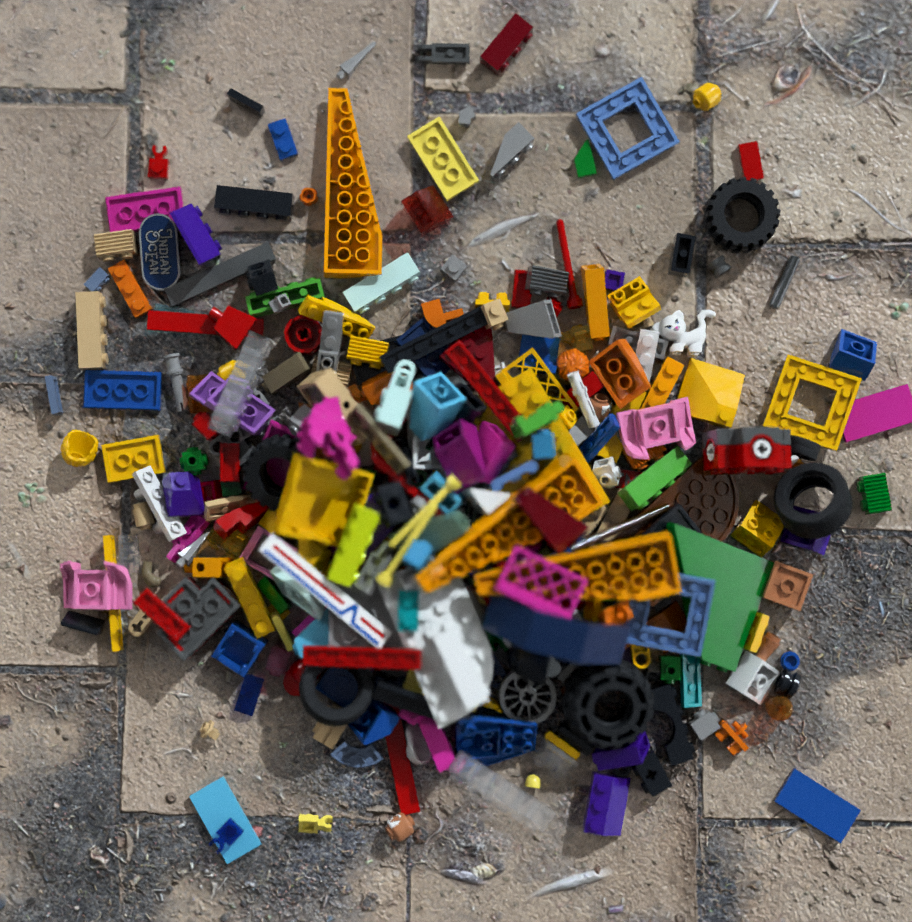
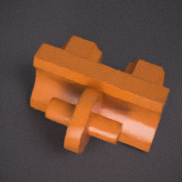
(616, 613)
(737, 743)

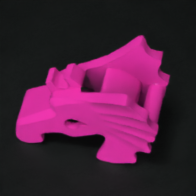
(328, 427)

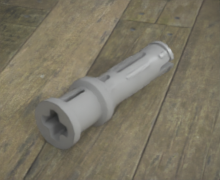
(175, 373)

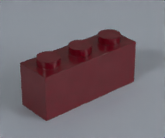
(507, 45)

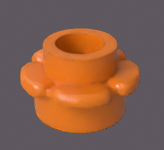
(308, 201)

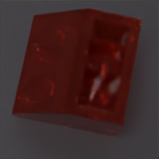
(426, 210)

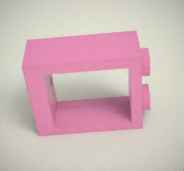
(252, 545)

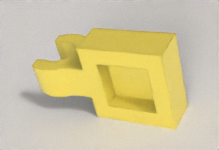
(311, 823)

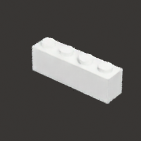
(460, 668)

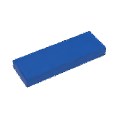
(600, 437)

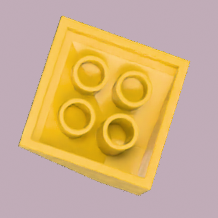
(711, 392)

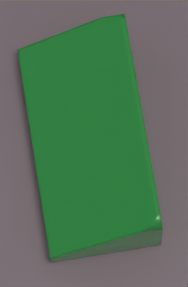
(274, 595)

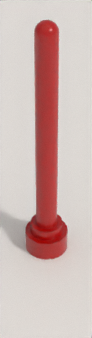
(574, 300)

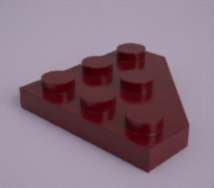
(481, 347)

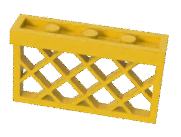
(503, 376)

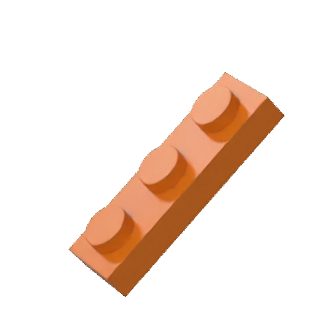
(130, 288)

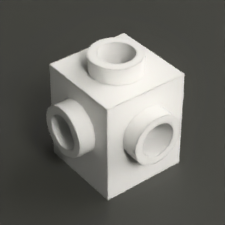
(607, 472)

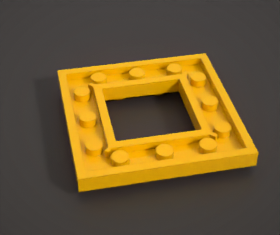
(800, 369)

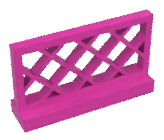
(529, 598)

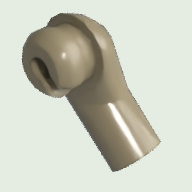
(148, 577)

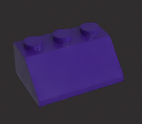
(196, 233)
(606, 804)

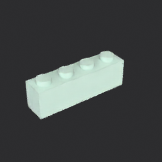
(375, 288)

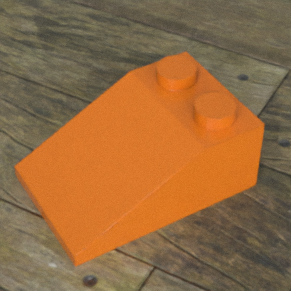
(620, 372)

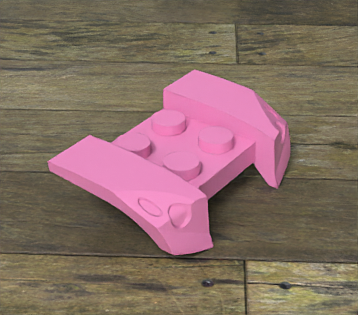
(656, 427)
(96, 588)

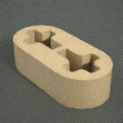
(136, 620)

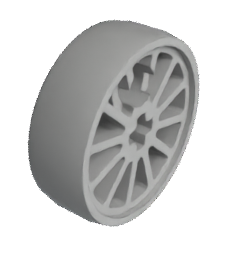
(521, 689)

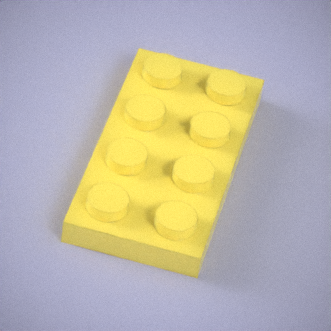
(443, 158)

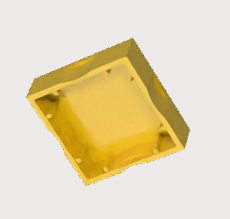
(318, 501)

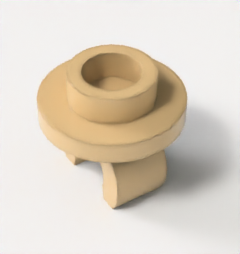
(208, 730)

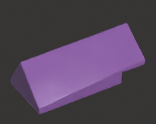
(256, 414)

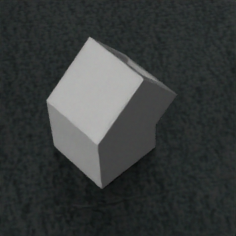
(466, 116)
(280, 303)

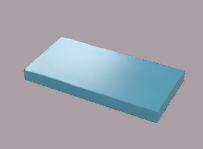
(215, 806)

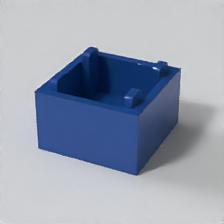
(239, 648)

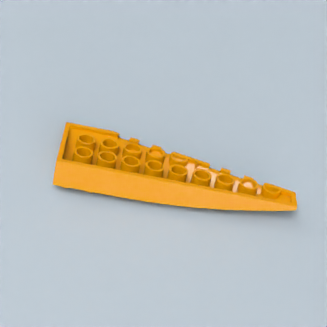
(506, 526)
(618, 570)

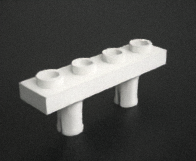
(153, 493)

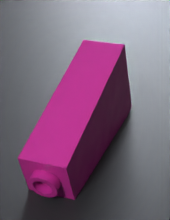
(437, 743)

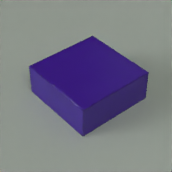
(613, 279)

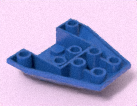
(494, 738)

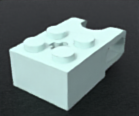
(395, 399)

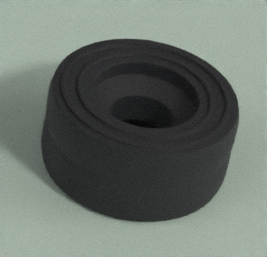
(804, 448)

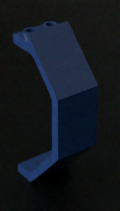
(555, 634)

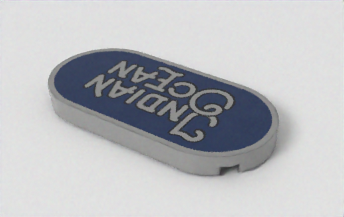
(159, 251)

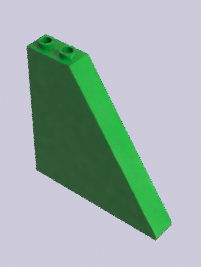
(736, 595)

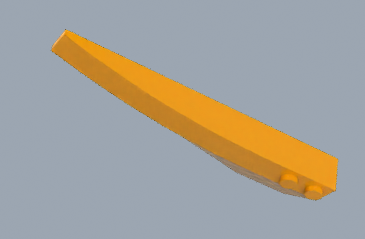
(351, 218)

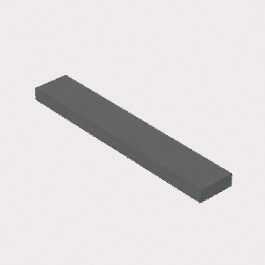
(218, 274)

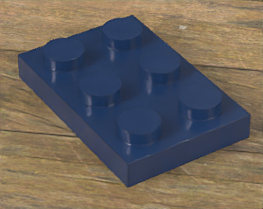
(430, 363)

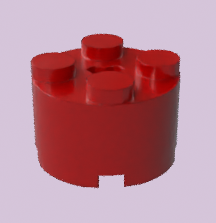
(300, 325)

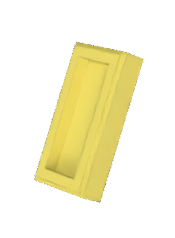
(282, 630)

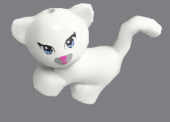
(674, 329)

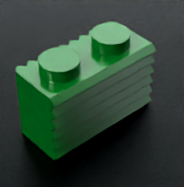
(874, 494)

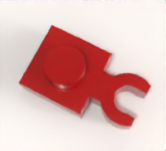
(158, 166)

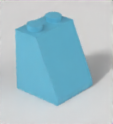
(434, 405)
(315, 634)

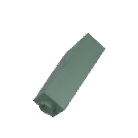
(439, 530)

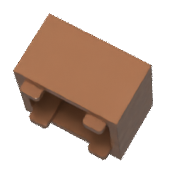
(787, 586)

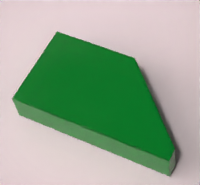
(584, 161)

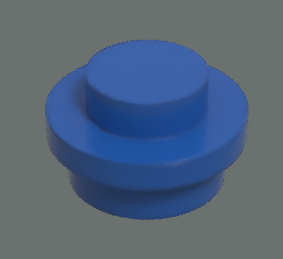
(789, 660)

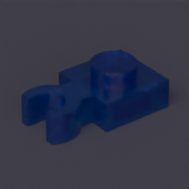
(228, 833)

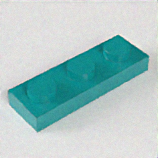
(690, 681)

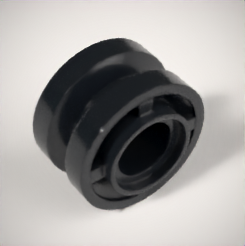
(787, 683)

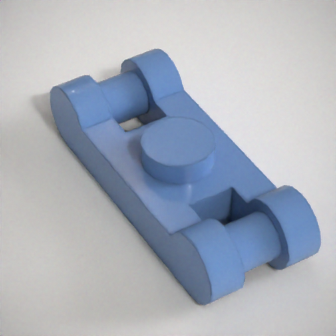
(514, 475)

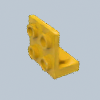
(759, 529)

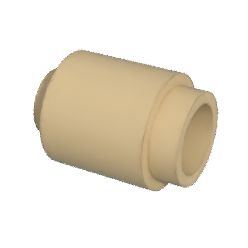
(143, 516)

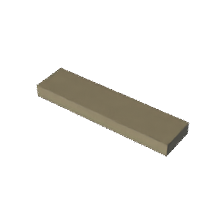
(379, 439)

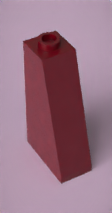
(550, 520)

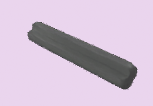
(784, 282)

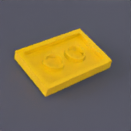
(128, 456)

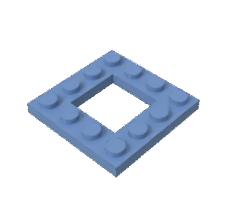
(635, 94)
(686, 642)

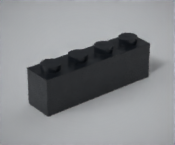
(254, 202)

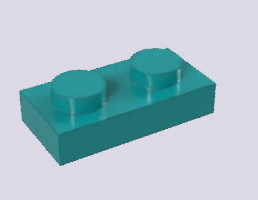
(407, 610)

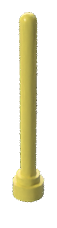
(451, 484)
(385, 577)

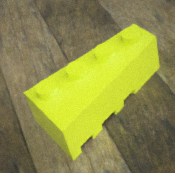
(352, 545)

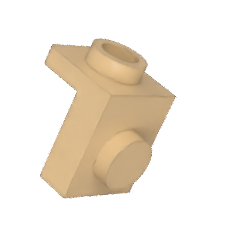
(494, 314)

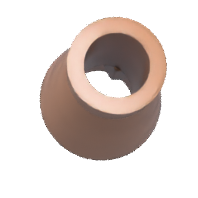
(768, 645)

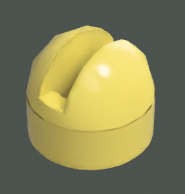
(533, 781)

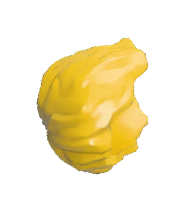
(79, 448)

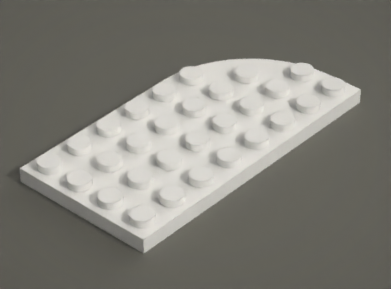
(437, 612)

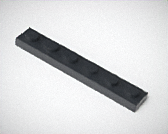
(434, 339)

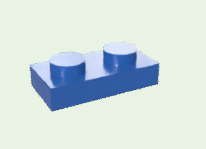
(283, 139)

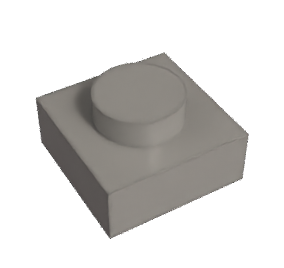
(453, 267)

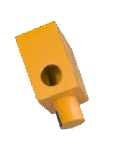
(208, 566)

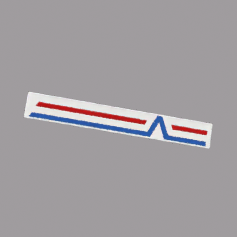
(325, 591)

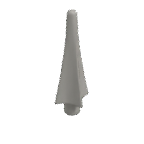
(350, 65)
(190, 552)

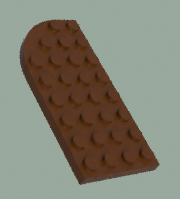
(706, 498)

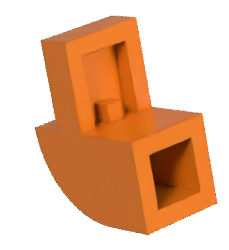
(434, 314)

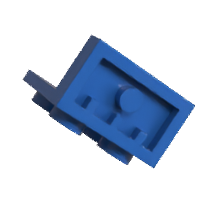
(546, 349)

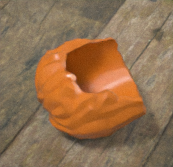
(571, 361)

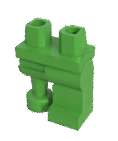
(540, 417)

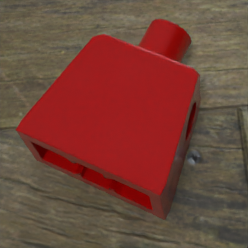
(231, 325)

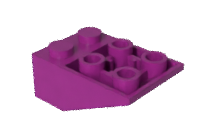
(460, 453)

